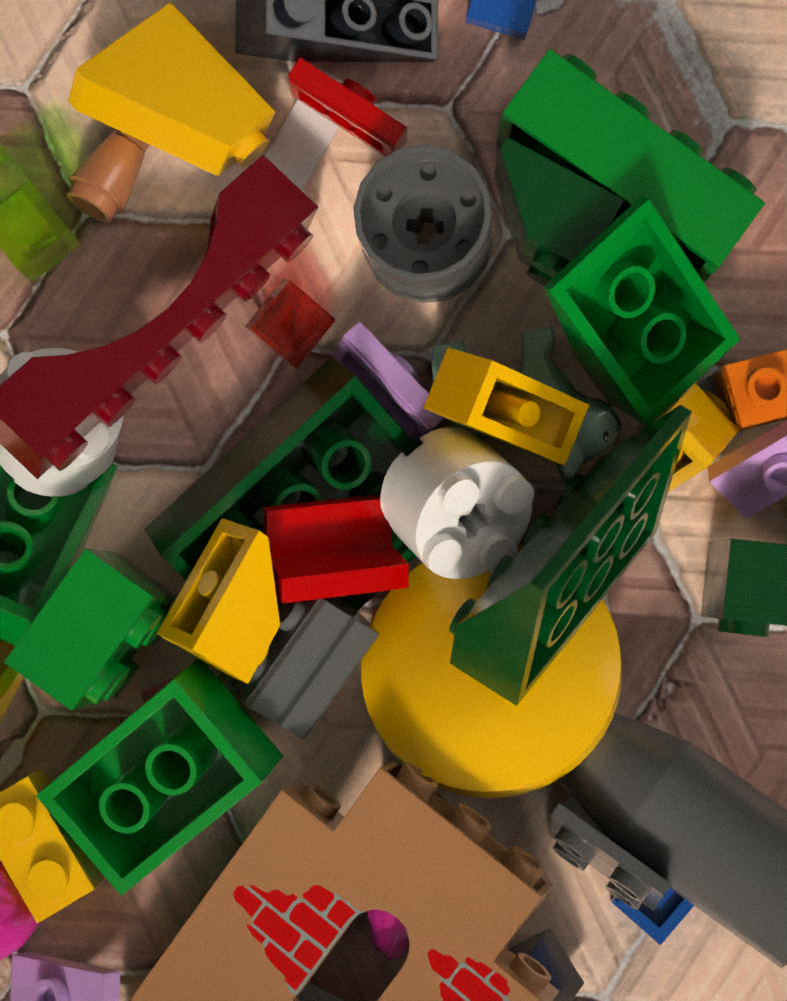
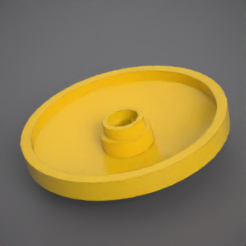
(464, 730)

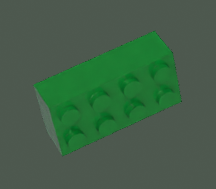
(617, 147)

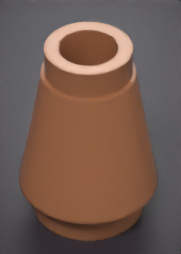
(107, 176)

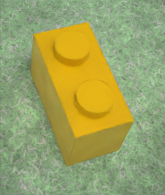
(39, 852)

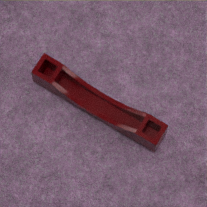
(62, 397)

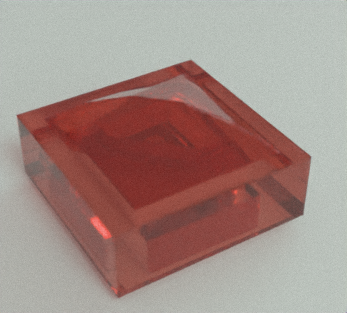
(290, 322)

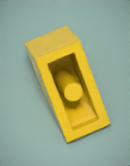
(506, 405)
(706, 433)
(227, 603)

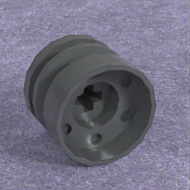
(415, 189)

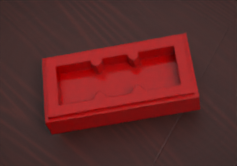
(348, 107)

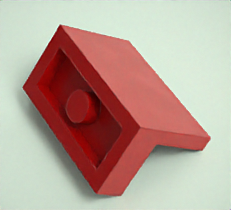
(332, 549)

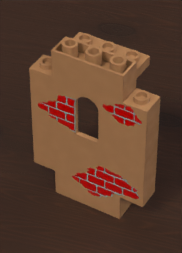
(315, 871)

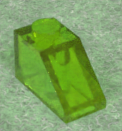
(29, 226)

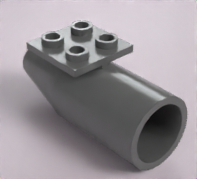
(673, 817)

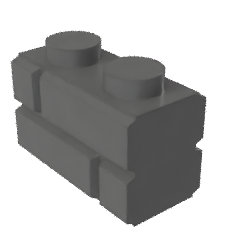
(307, 662)

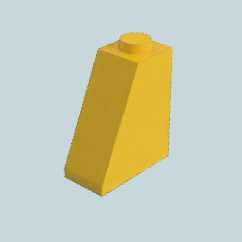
(174, 94)

